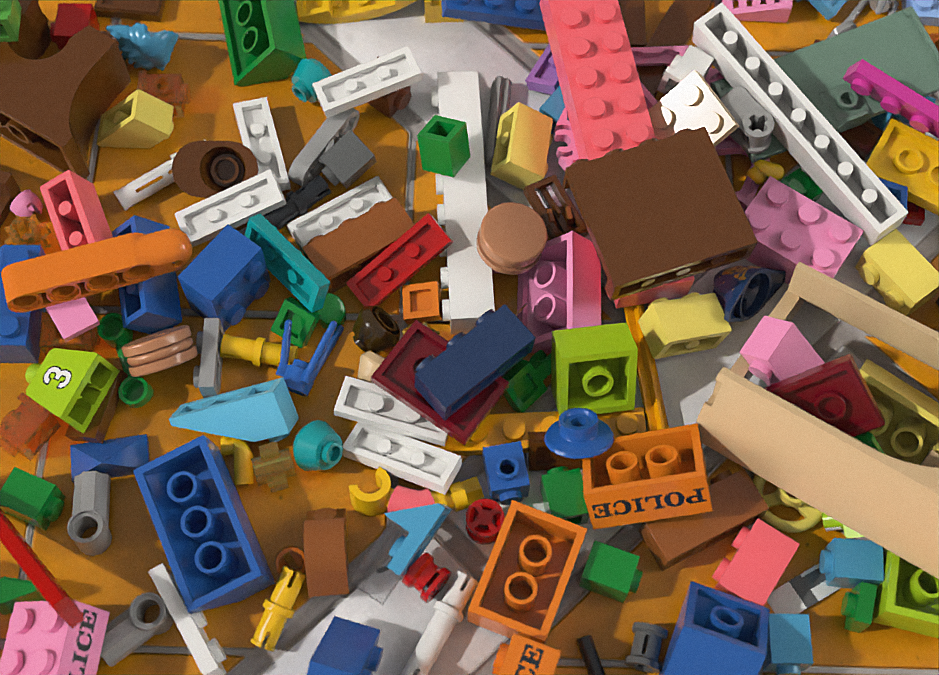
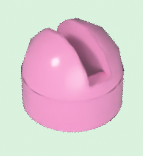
(26, 204)

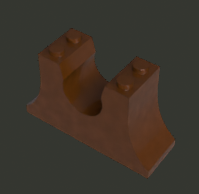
(57, 100)

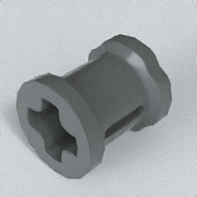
(654, 636)

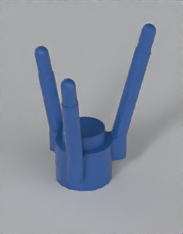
(301, 375)

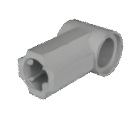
(90, 510)
(130, 630)

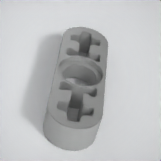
(308, 163)

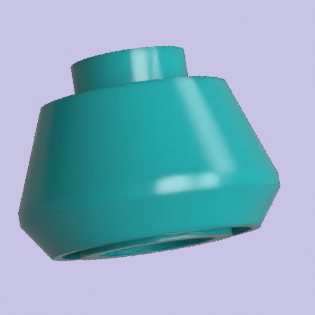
(306, 73)
(317, 447)

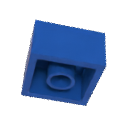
(226, 277)

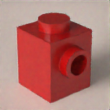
(70, 20)

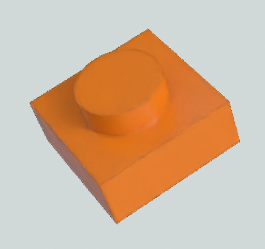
(422, 302)

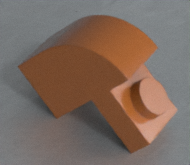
(326, 552)

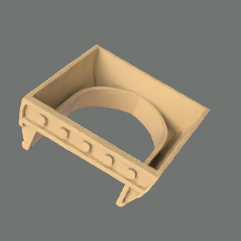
(814, 461)

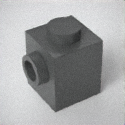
(347, 160)

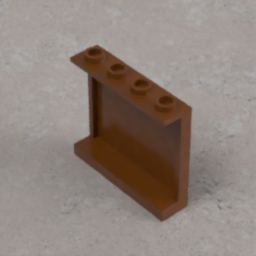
(660, 211)

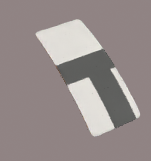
(800, 592)

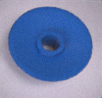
(579, 434)

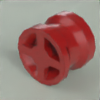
(484, 513)
(426, 577)

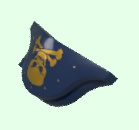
(746, 290)

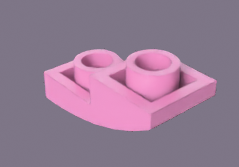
(73, 318)

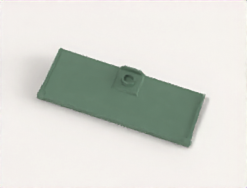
(892, 44)

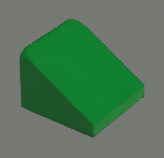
(16, 590)

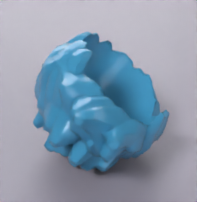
(143, 46)

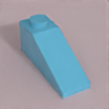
(243, 414)

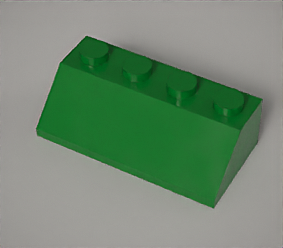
(262, 39)

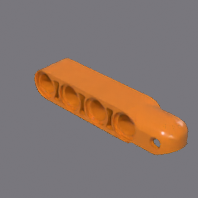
(93, 268)

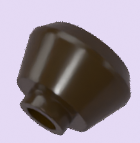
(375, 330)

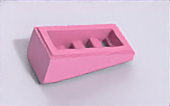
(766, 13)

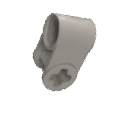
(751, 118)

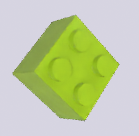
(594, 368)
(907, 597)

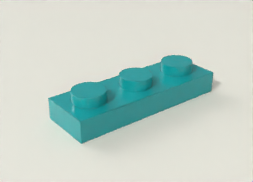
(288, 264)

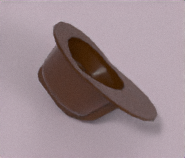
(212, 167)

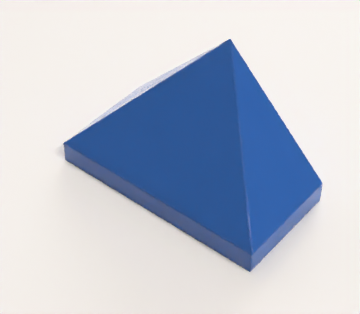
(113, 457)

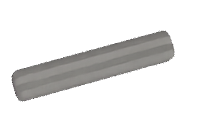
(498, 106)

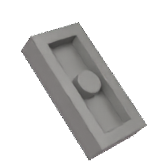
(208, 343)

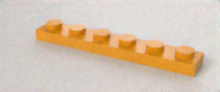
(514, 427)

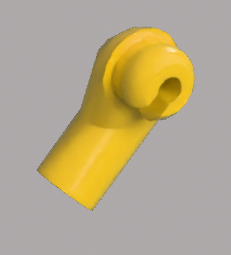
(764, 169)
(242, 459)

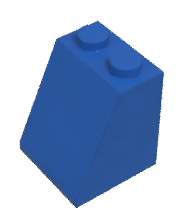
(717, 635)

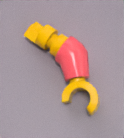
(458, 496)

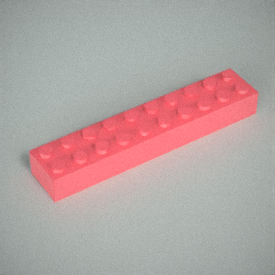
(601, 93)

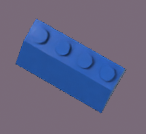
(203, 526)

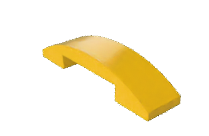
(345, 10)

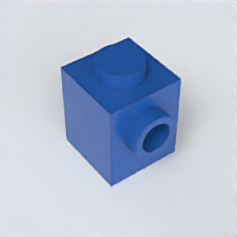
(506, 472)

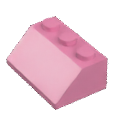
(561, 289)

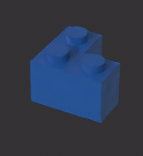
(347, 650)

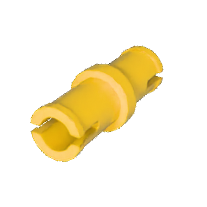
(254, 350)
(278, 608)

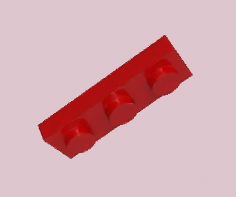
(400, 262)

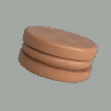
(511, 238)
(159, 351)

